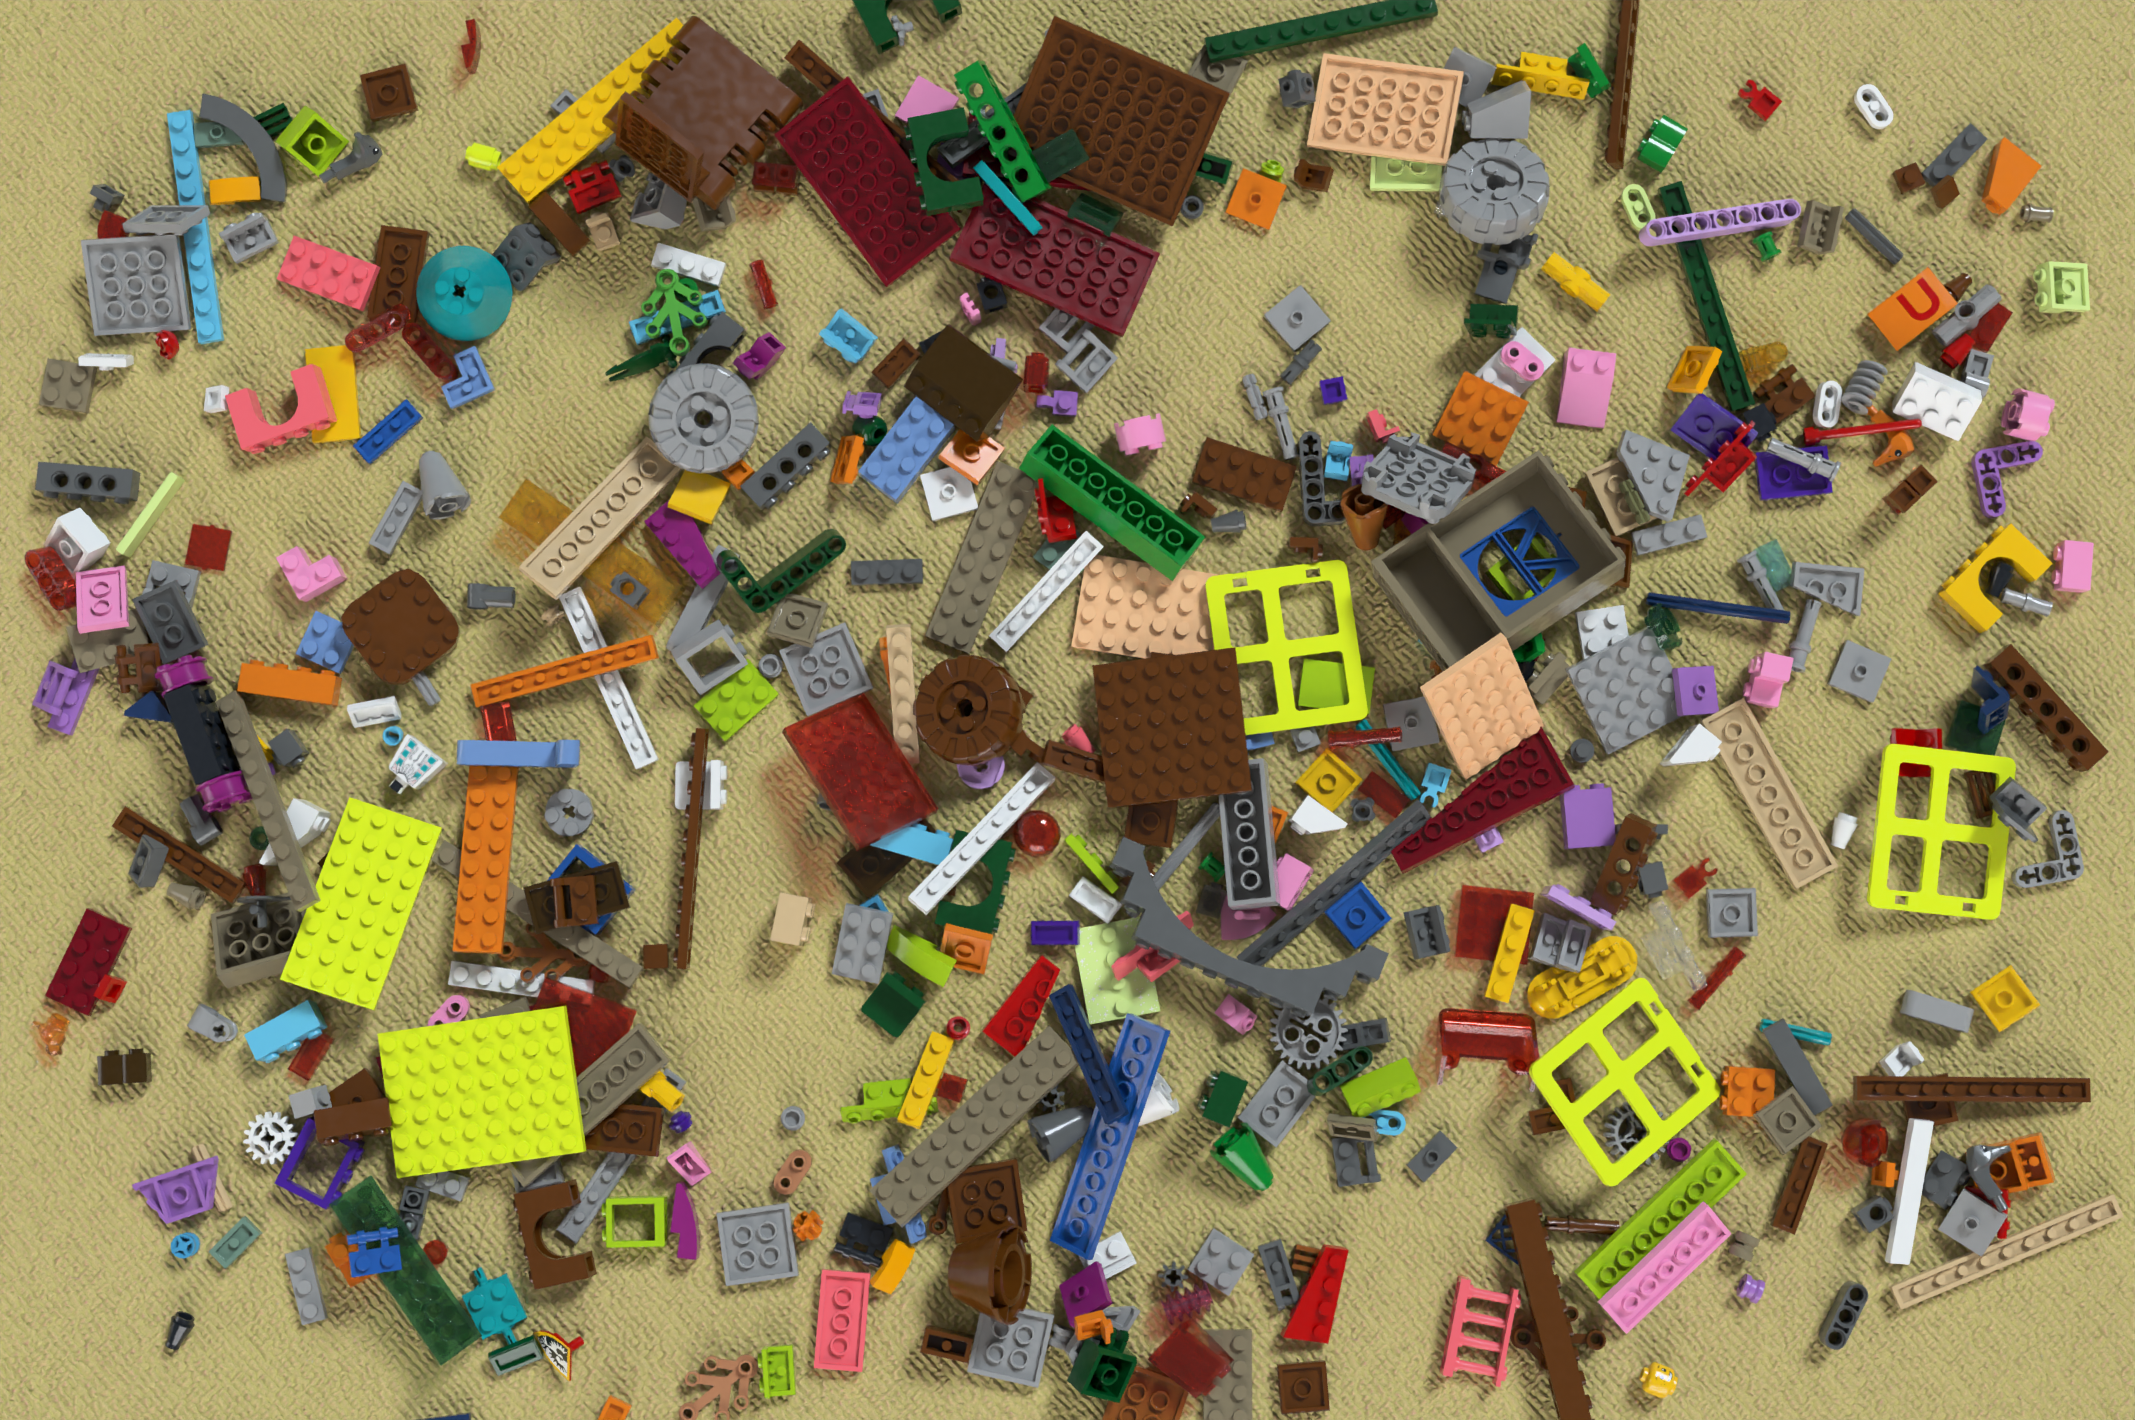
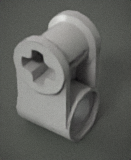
(209, 1023)

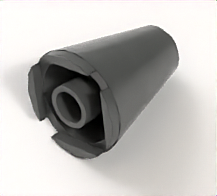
(1059, 1130)

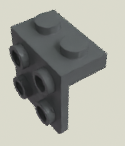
(525, 254)
(2017, 808)

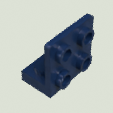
(1996, 700)

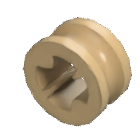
(553, 615)

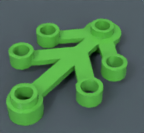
(672, 309)

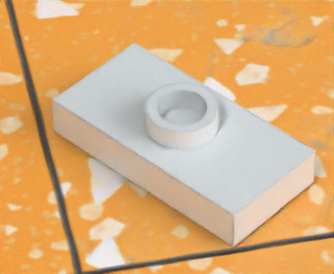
(106, 361)
(374, 711)
(1095, 900)

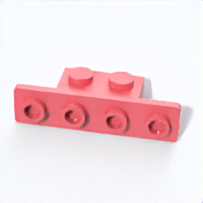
(1148, 960)

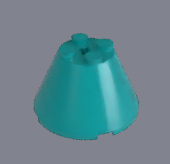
(485, 299)

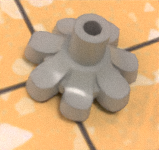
(901, 29)

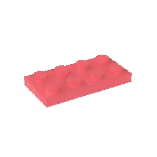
(328, 273)
(842, 1320)

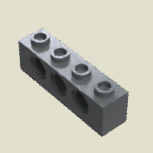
(789, 453)
(50, 475)

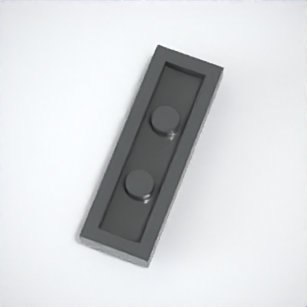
(1954, 155)
(887, 572)

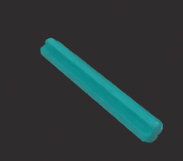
(1392, 765)

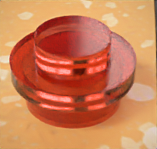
(436, 1251)

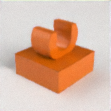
(1884, 1174)

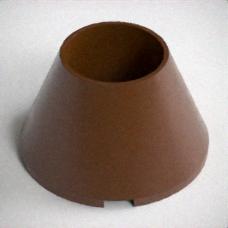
(993, 1273)

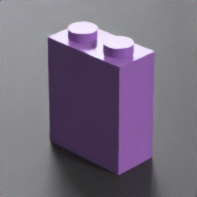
(1587, 817)

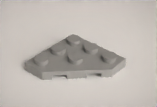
(1654, 471)

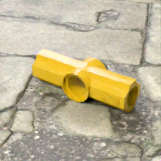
(1575, 281)
(663, 1092)

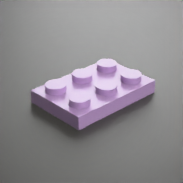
(1579, 906)

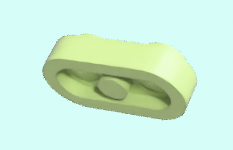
(1638, 208)

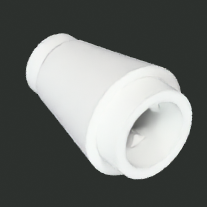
(1843, 829)

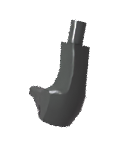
(364, 154)
(1978, 1162)

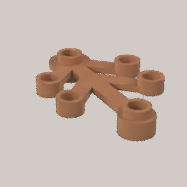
(722, 1385)

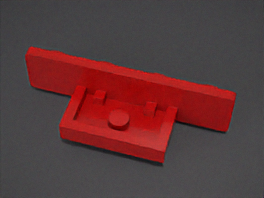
(1729, 464)

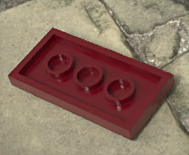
(86, 961)

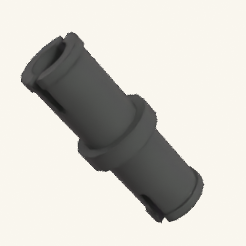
(1300, 362)

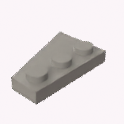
(1831, 584)

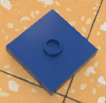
(1357, 915)

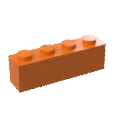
(289, 684)

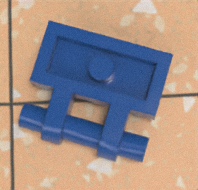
(374, 1260)

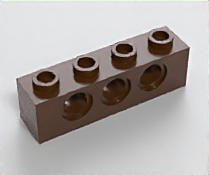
(1604, 895)

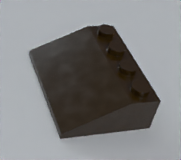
(963, 383)

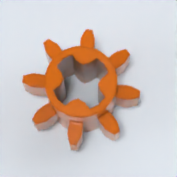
(807, 1225)

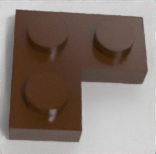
(1544, 1119)

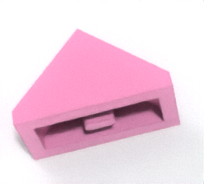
(689, 1163)

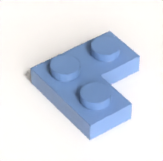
(474, 380)

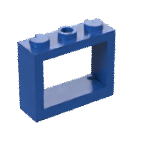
(590, 860)

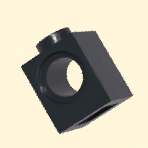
(994, 304)

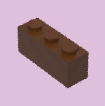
(353, 1121)

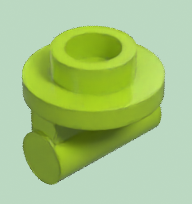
(1272, 169)

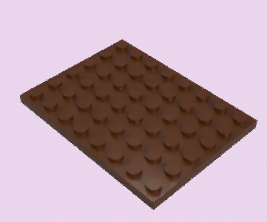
(1132, 114)

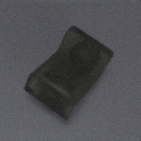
(1211, 900)

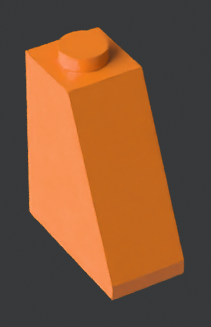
(2007, 176)

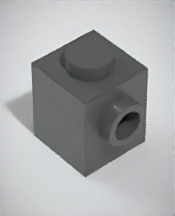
(288, 749)

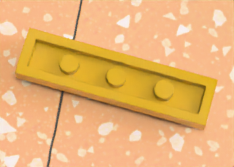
(1509, 953)
(926, 1080)

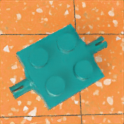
(494, 1306)

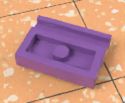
(863, 404)

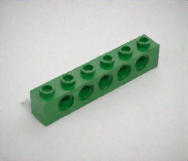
(966, 81)

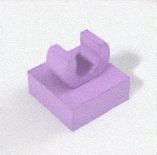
(1488, 840)

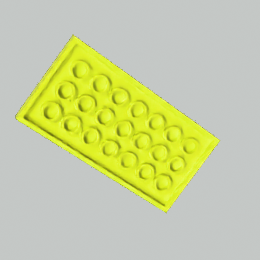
(364, 904)

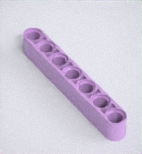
(1729, 218)

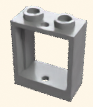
(699, 641)

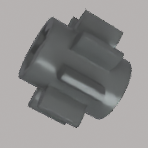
(1056, 1100)
(1178, 1280)

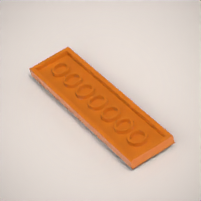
(485, 859)

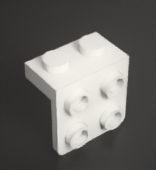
(714, 790)

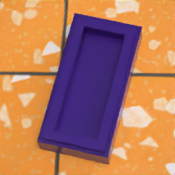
(1055, 933)

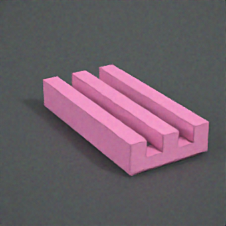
(969, 309)

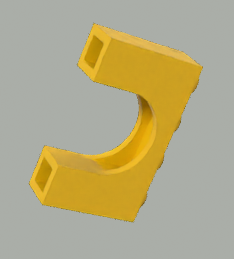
(1964, 591)

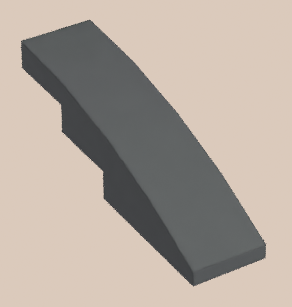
(1797, 1066)

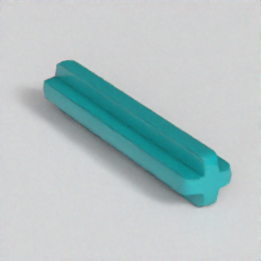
(1803, 1033)

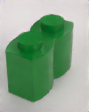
(1661, 143)

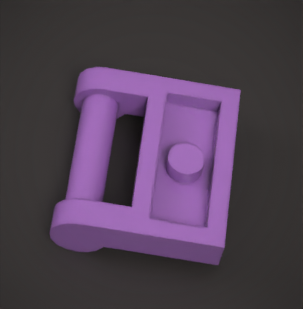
(54, 688)

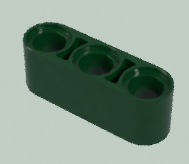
(1350, 1068)

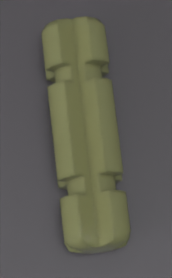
(1634, 501)

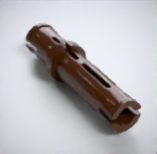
(1577, 1225)

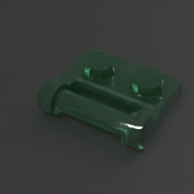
(1095, 214)

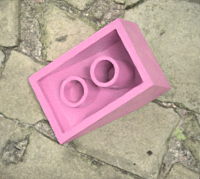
(1585, 387)

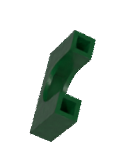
(879, 28)
(940, 195)
(983, 915)

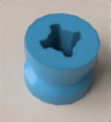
(180, 1247)

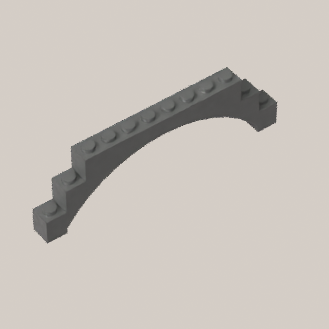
(1283, 987)

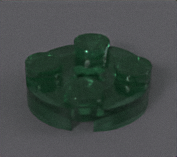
(1664, 627)

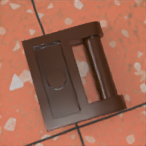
(582, 901)

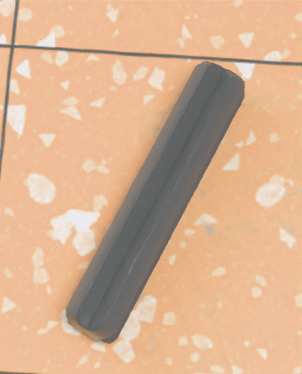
(1874, 236)

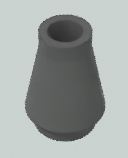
(1229, 522)

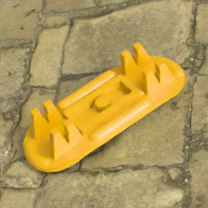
(1603, 968)

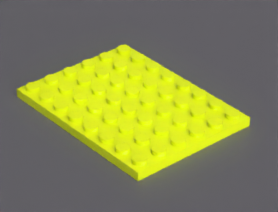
(482, 1092)

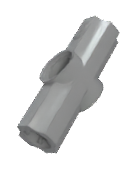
(1977, 306)

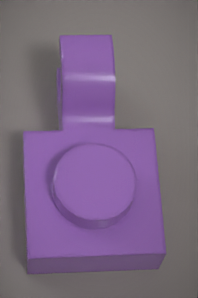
(1063, 403)

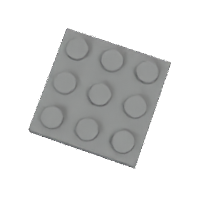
(828, 671)
(757, 1244)
(1013, 1350)

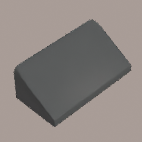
(148, 862)

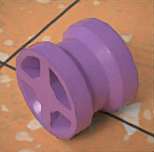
(1750, 1288)

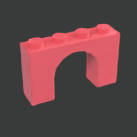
(312, 412)

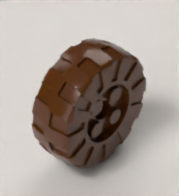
(946, 704)

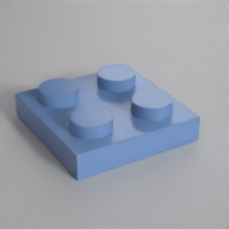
(325, 643)

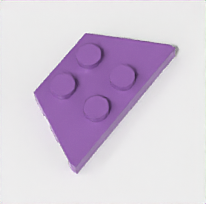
(182, 1190)

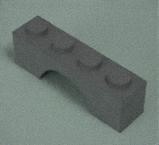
(722, 335)

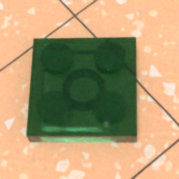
(1965, 733)

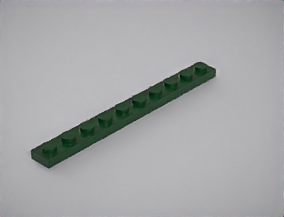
(1317, 28)
(1708, 303)

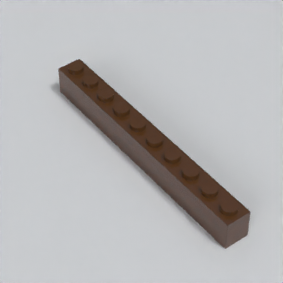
(1548, 1310)

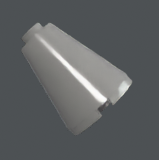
(440, 487)

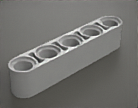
(700, 606)

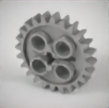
(1297, 1049)

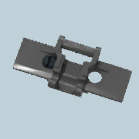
(1501, 268)

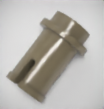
(2030, 212)

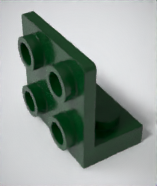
(1492, 319)

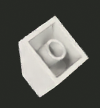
(77, 541)
(1693, 747)
(1314, 818)

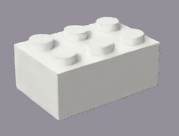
(1937, 401)

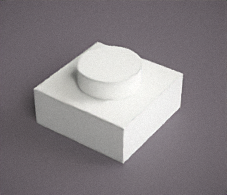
(215, 399)

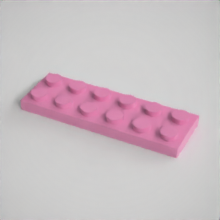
(1664, 1267)

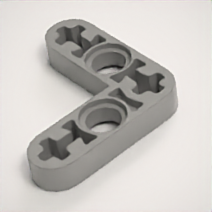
(2060, 864)

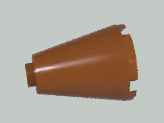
(1363, 516)

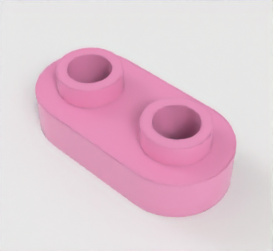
(1521, 362)
(447, 1014)

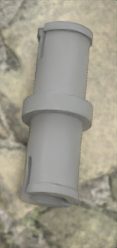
(2026, 602)

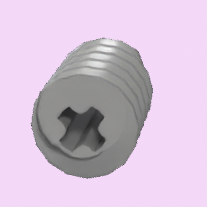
(1863, 385)

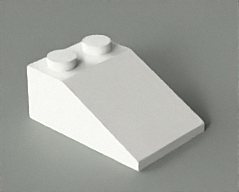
(307, 823)

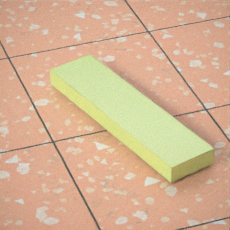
(150, 514)

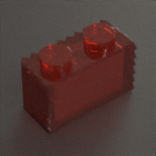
(1036, 373)

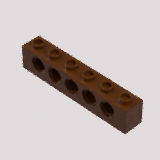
(2090, 749)

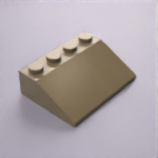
(251, 952)

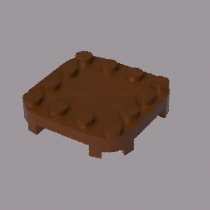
(400, 627)

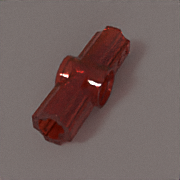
(1487, 471)

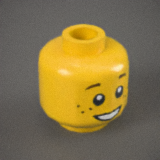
(1658, 1380)

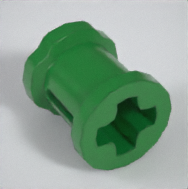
(1766, 246)
(1212, 867)

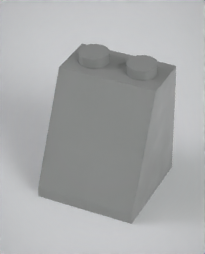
(1500, 113)

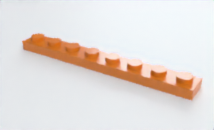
(564, 671)

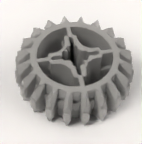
(1624, 1137)

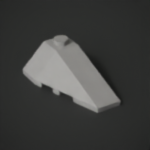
(658, 205)

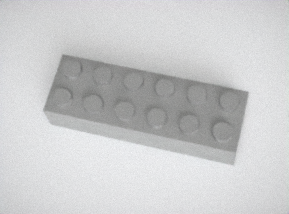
(1250, 843)

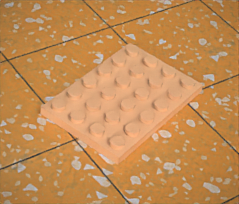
(1385, 109)
(1138, 610)
(1482, 706)

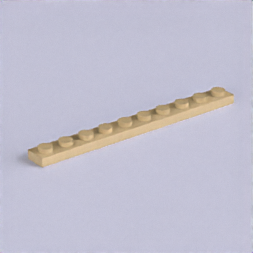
(2006, 1251)

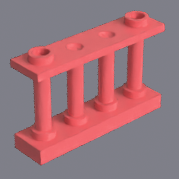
(1461, 1315)

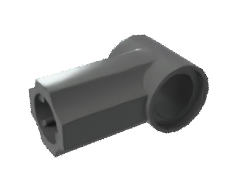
(484, 596)
(203, 824)

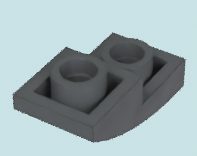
(413, 1209)

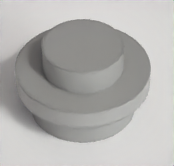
(770, 665)
(792, 1118)

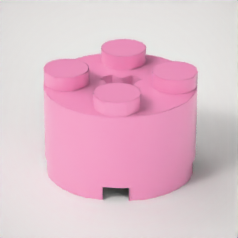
(2027, 415)
(1140, 433)

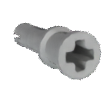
(1277, 410)
(1814, 463)
(1755, 572)
(1801, 646)

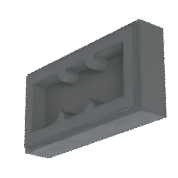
(1431, 1156)

